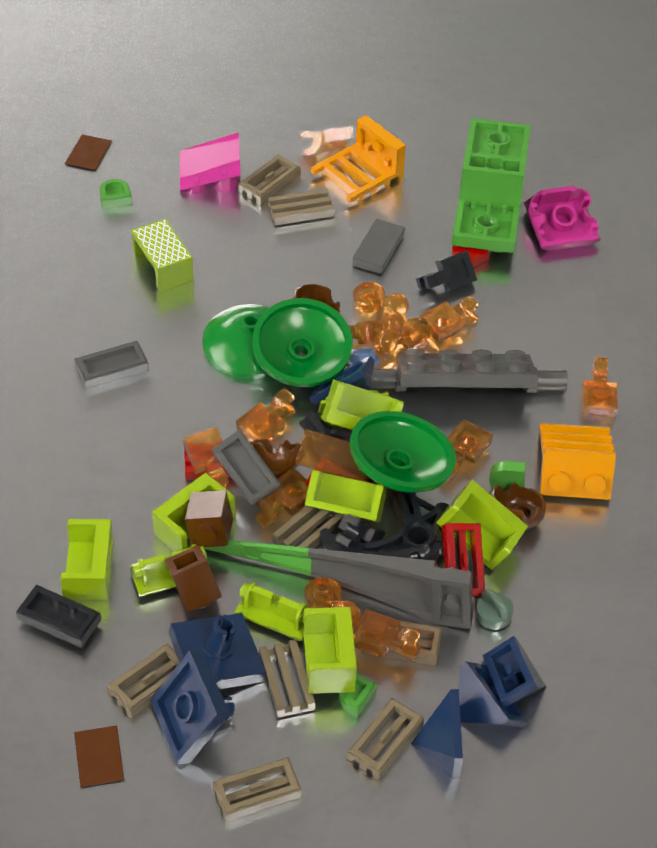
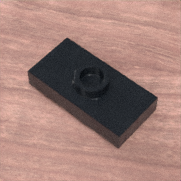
(58, 616)

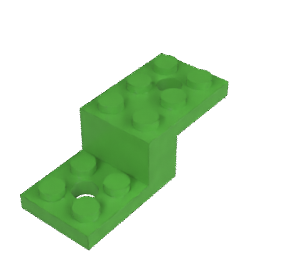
(491, 185)

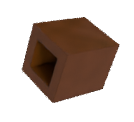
(209, 518)
(193, 578)

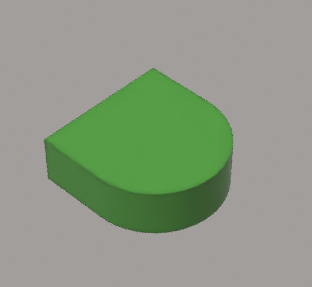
(115, 194)
(506, 473)

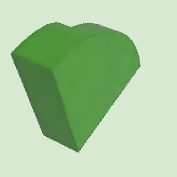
(356, 701)

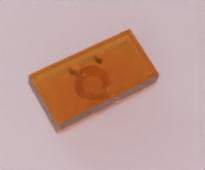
(328, 456)

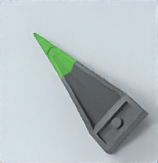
(408, 584)

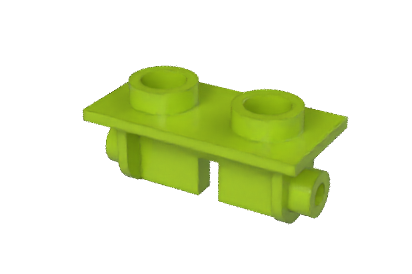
(153, 574)
(272, 610)

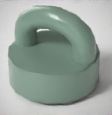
(494, 610)

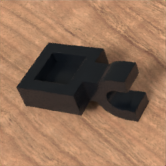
(452, 273)
(357, 531)

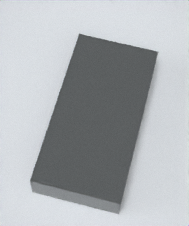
(378, 246)
(111, 364)
(246, 468)

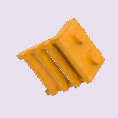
(375, 152)
(576, 461)

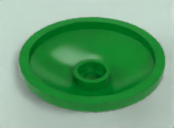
(306, 328)
(229, 342)
(402, 451)

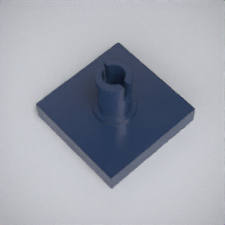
(225, 646)
(190, 707)

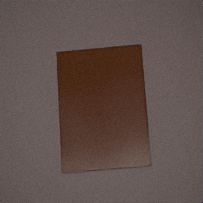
(88, 152)
(99, 756)

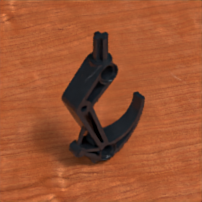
(418, 534)

